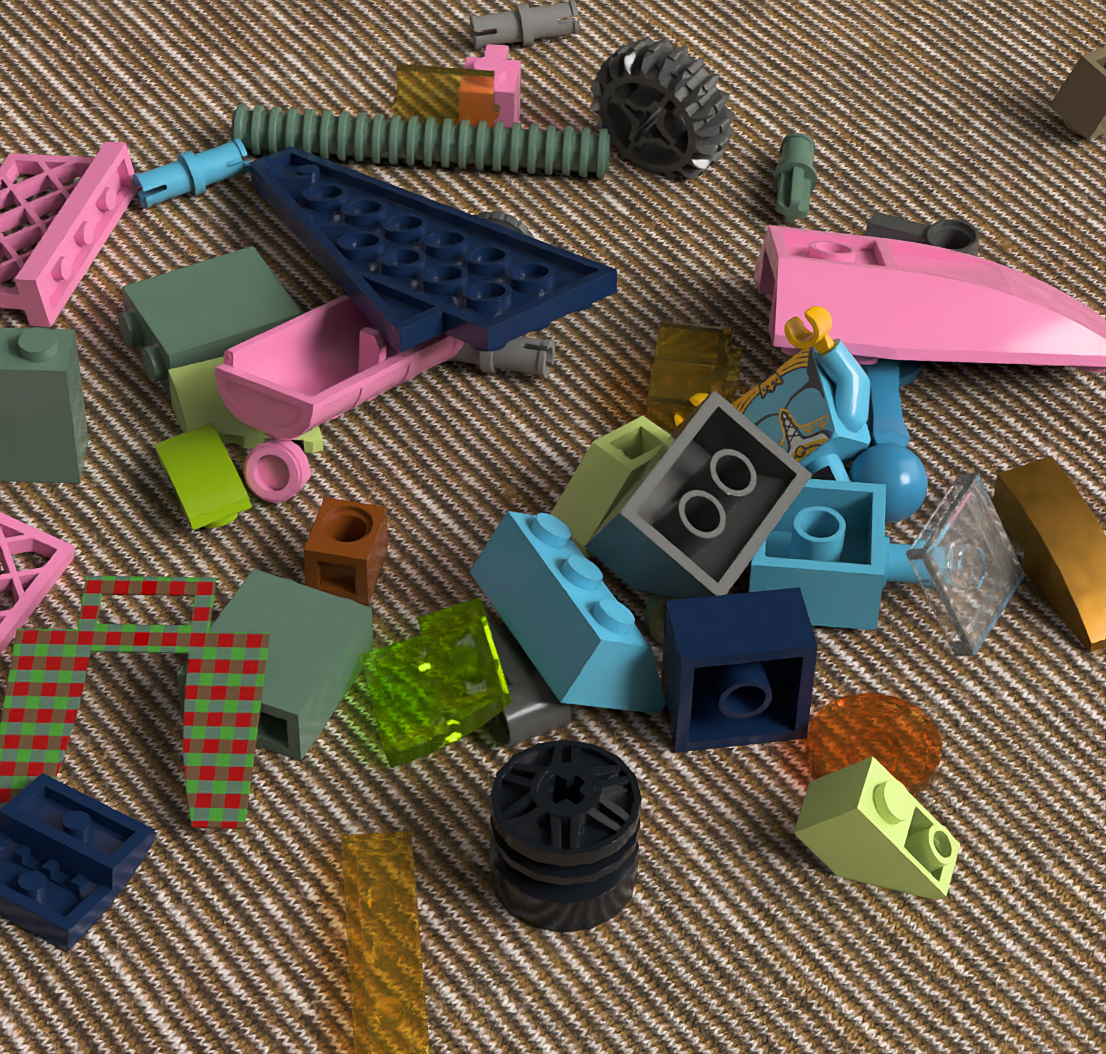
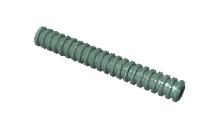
(423, 140)

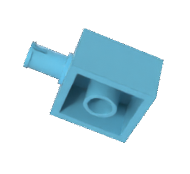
(835, 552)

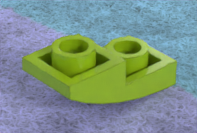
(203, 477)

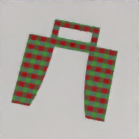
(219, 699)

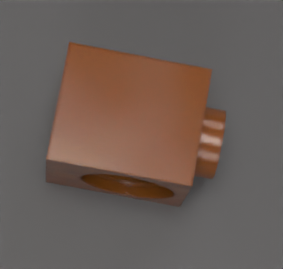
(346, 549)

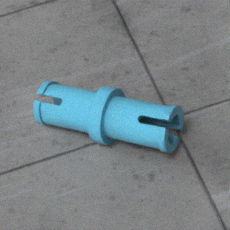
(191, 173)

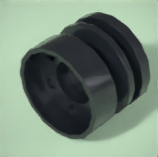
(564, 835)

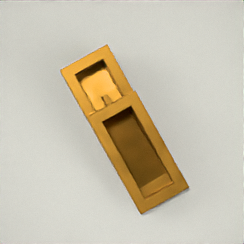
(1059, 542)

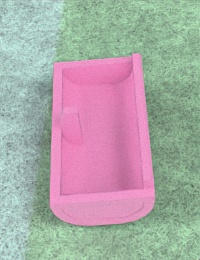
(318, 369)

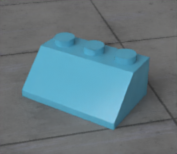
(567, 616)

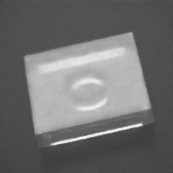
(966, 564)

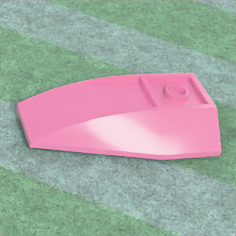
(922, 302)

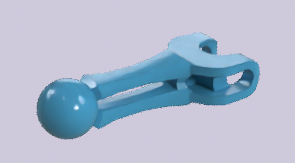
(887, 456)

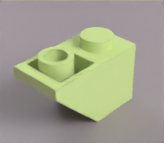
(606, 476)
(876, 832)

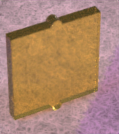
(445, 94)

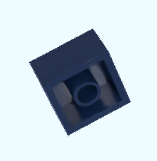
(738, 669)

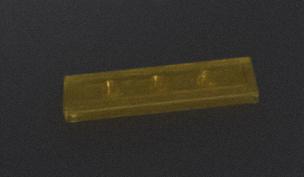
(384, 944)

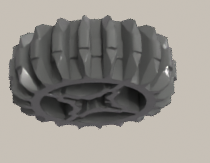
(662, 108)

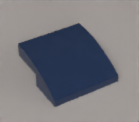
(64, 859)

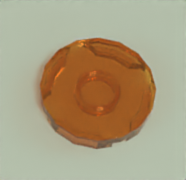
(879, 727)

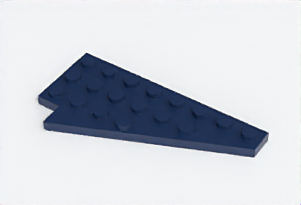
(422, 263)

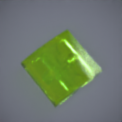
(436, 683)

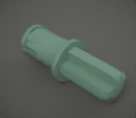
(795, 177)

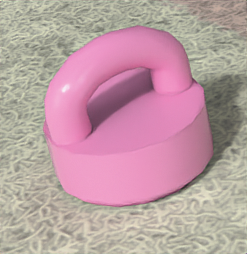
(276, 470)

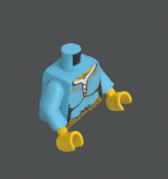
(812, 402)

